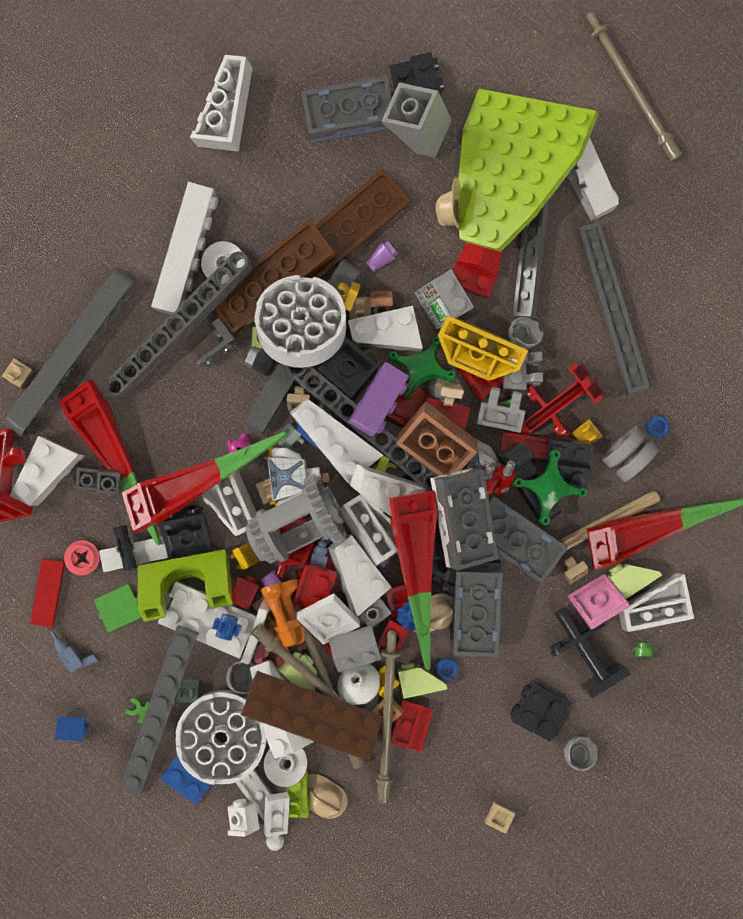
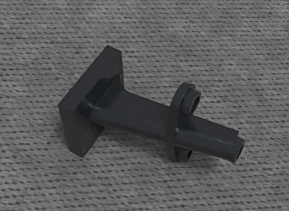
(602, 677)

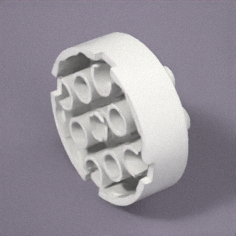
(300, 321)
(206, 756)

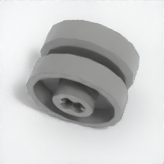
(630, 454)

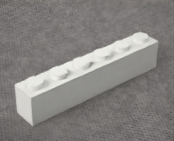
(185, 248)

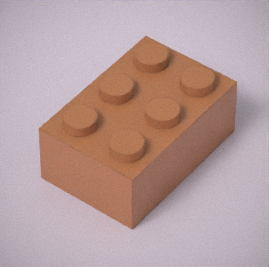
(437, 441)

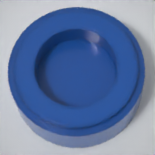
(657, 426)
(446, 668)

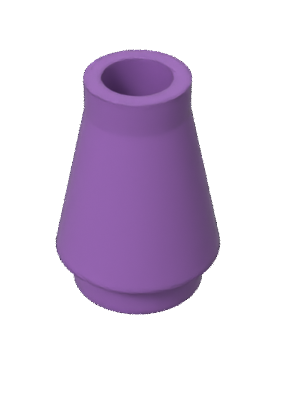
(383, 255)

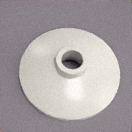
(215, 255)
(362, 691)
(283, 777)

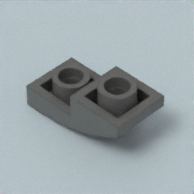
(98, 480)

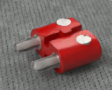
(500, 479)

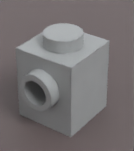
(374, 613)

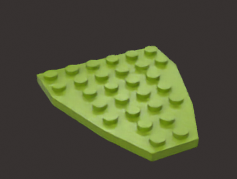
(514, 162)

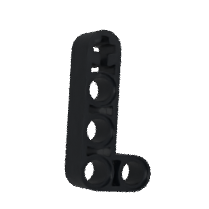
(525, 470)

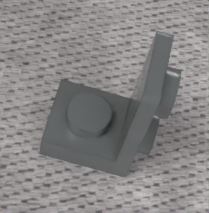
(225, 347)

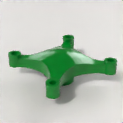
(422, 367)
(549, 487)

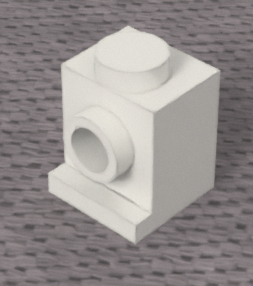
(243, 818)

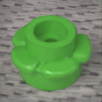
(644, 650)

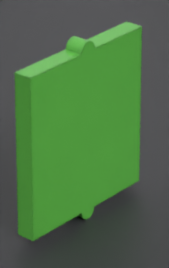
(118, 608)

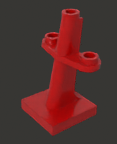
(584, 384)
(9, 457)

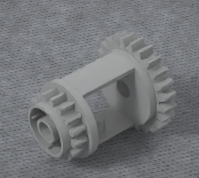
(326, 522)

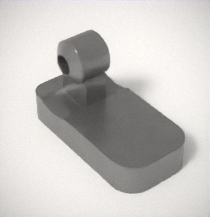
(259, 361)

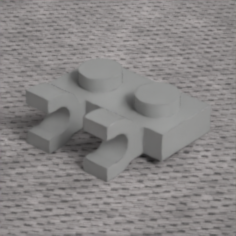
(518, 380)
(502, 416)

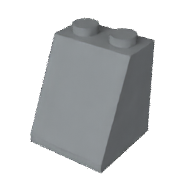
(418, 118)

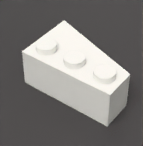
(388, 330)
(44, 470)
(381, 486)
(231, 503)
(370, 528)
(358, 575)
(659, 605)

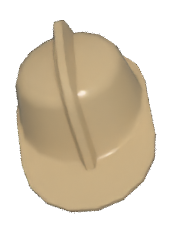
(448, 206)
(441, 611)
(326, 797)

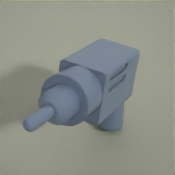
(319, 554)
(70, 656)

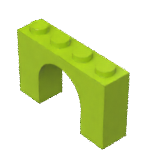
(158, 577)

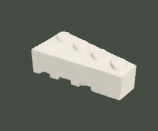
(225, 108)
(592, 184)
(334, 440)

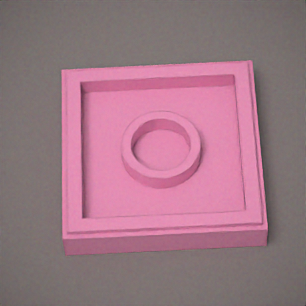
(598, 601)

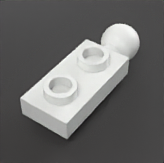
(276, 819)

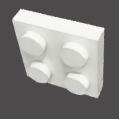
(328, 618)

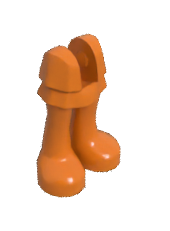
(279, 600)

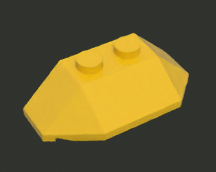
(479, 350)

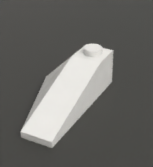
(280, 742)

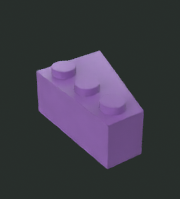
(379, 399)

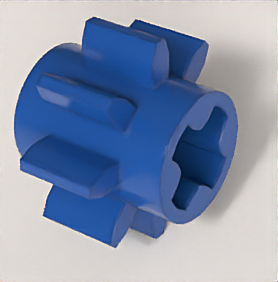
(405, 617)
(226, 627)

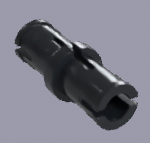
(125, 548)

